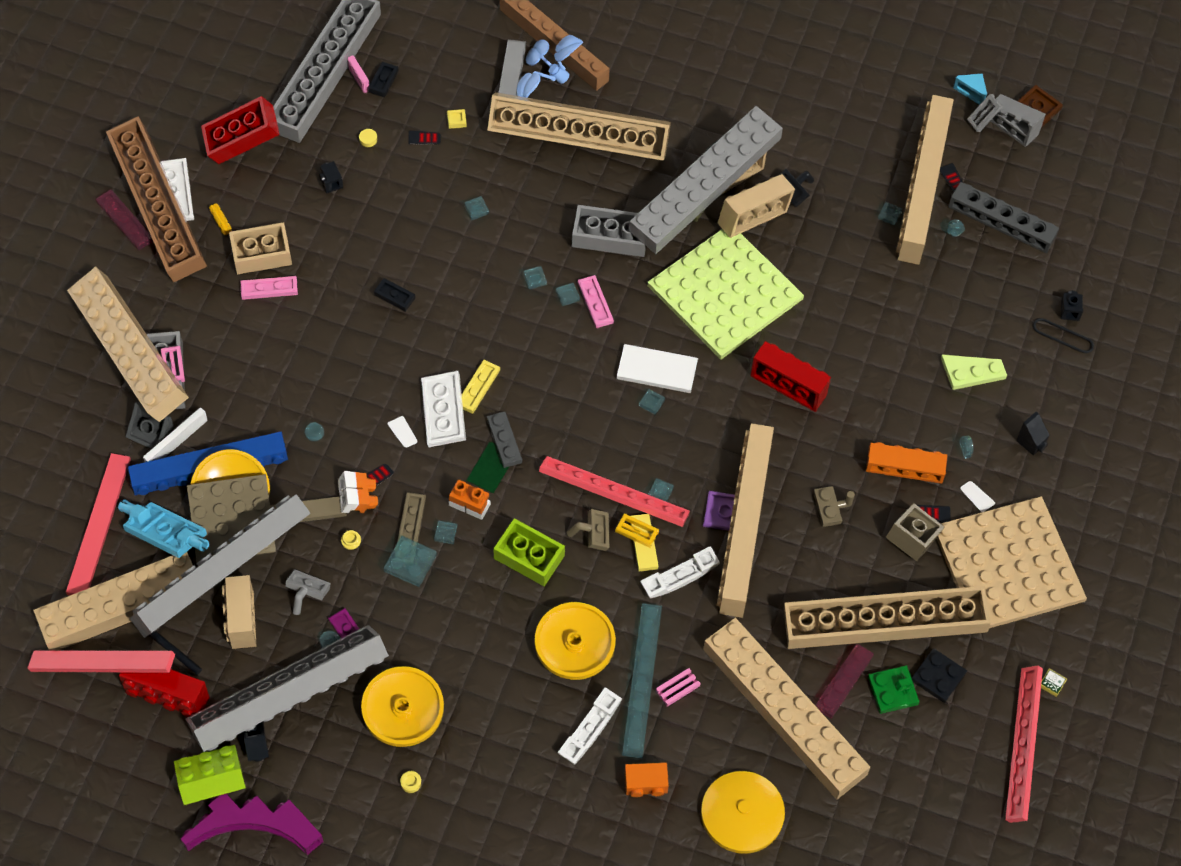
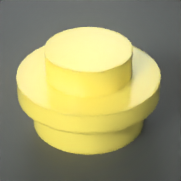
(351, 540)

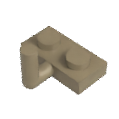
(829, 506)
(597, 529)

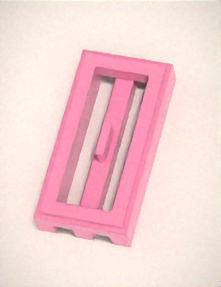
(358, 74)
(171, 349)
(691, 677)

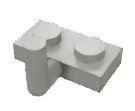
(306, 585)

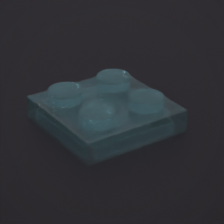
(410, 561)

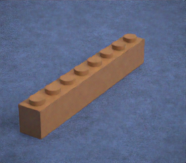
(543, 28)

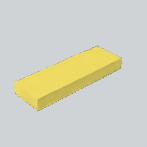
(479, 385)
(645, 556)

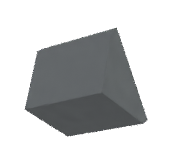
(146, 429)

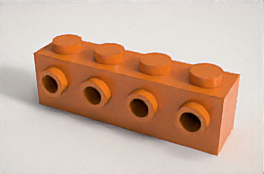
(906, 462)

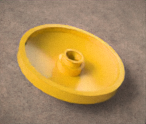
(228, 465)
(575, 640)
(402, 706)
(742, 812)

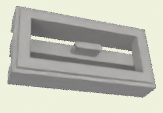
(984, 117)

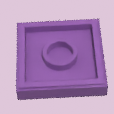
(719, 510)

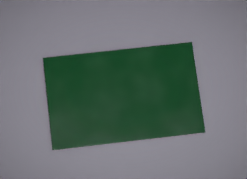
(488, 470)

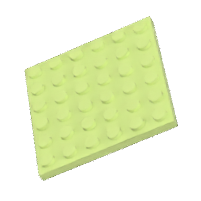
(725, 291)

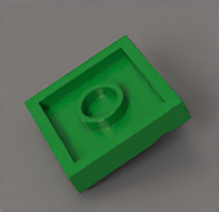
(893, 689)

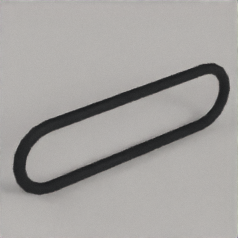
(1062, 342)

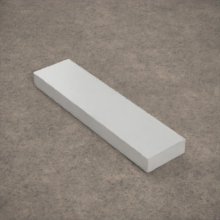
(177, 436)

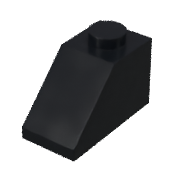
(1033, 434)
(256, 743)

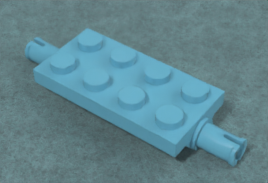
(163, 528)

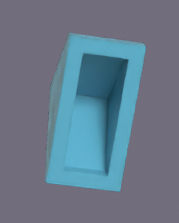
(972, 87)

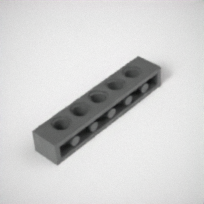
(995, 217)

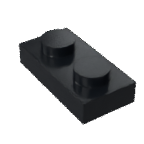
(383, 79)
(394, 294)

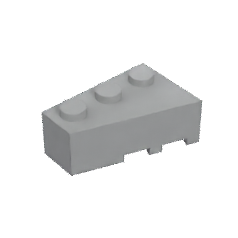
(1018, 120)

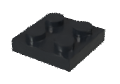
(939, 675)

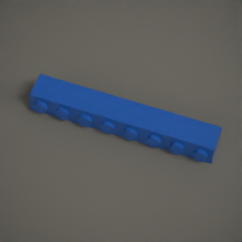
(180, 468)

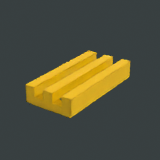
(644, 541)

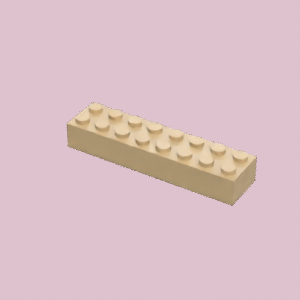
(106, 604)

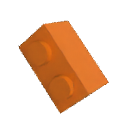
(646, 779)

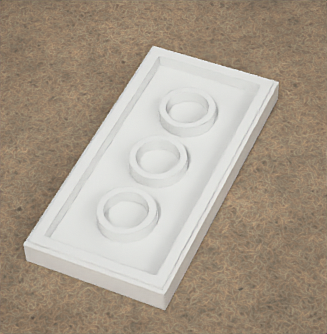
(178, 176)
(657, 368)
(443, 409)

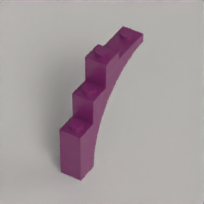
(255, 815)

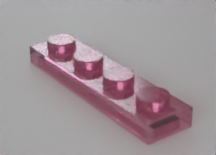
(124, 219)
(844, 680)

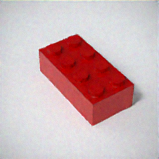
(240, 130)
(790, 376)
(169, 689)

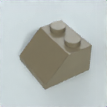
(914, 532)

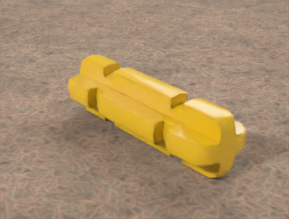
(220, 219)

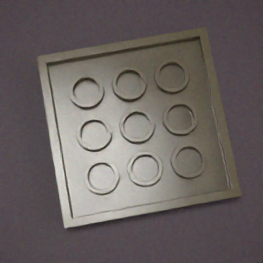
(228, 508)

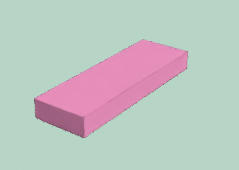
(269, 287)
(595, 301)

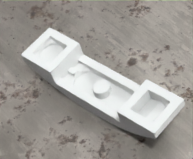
(680, 575)
(591, 726)

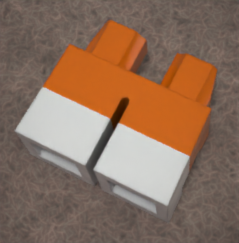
(355, 490)
(469, 499)

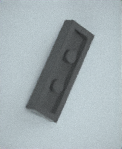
(504, 439)

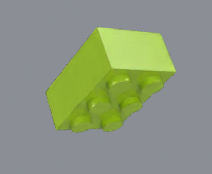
(529, 552)
(209, 774)

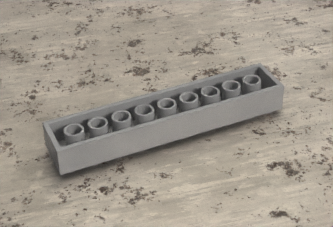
(324, 66)
(705, 180)
(217, 567)
(286, 688)

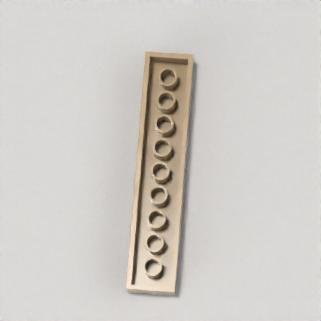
(579, 126)
(924, 179)
(127, 344)
(744, 520)
(886, 617)
(786, 708)

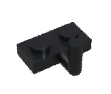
(800, 193)

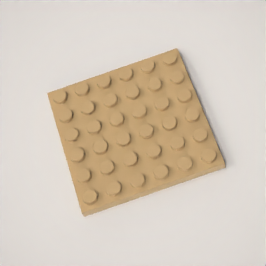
(1015, 558)

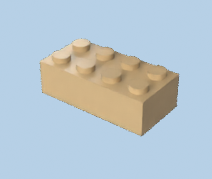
(755, 205)

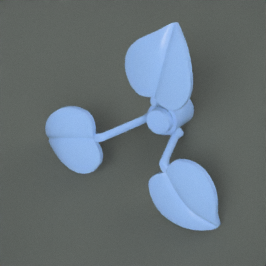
(557, 72)

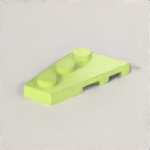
(972, 371)

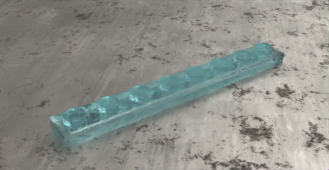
(642, 681)

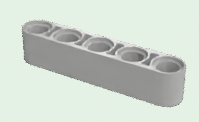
(512, 67)

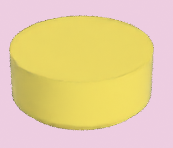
(368, 137)
(410, 781)

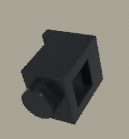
(330, 177)
(1071, 306)

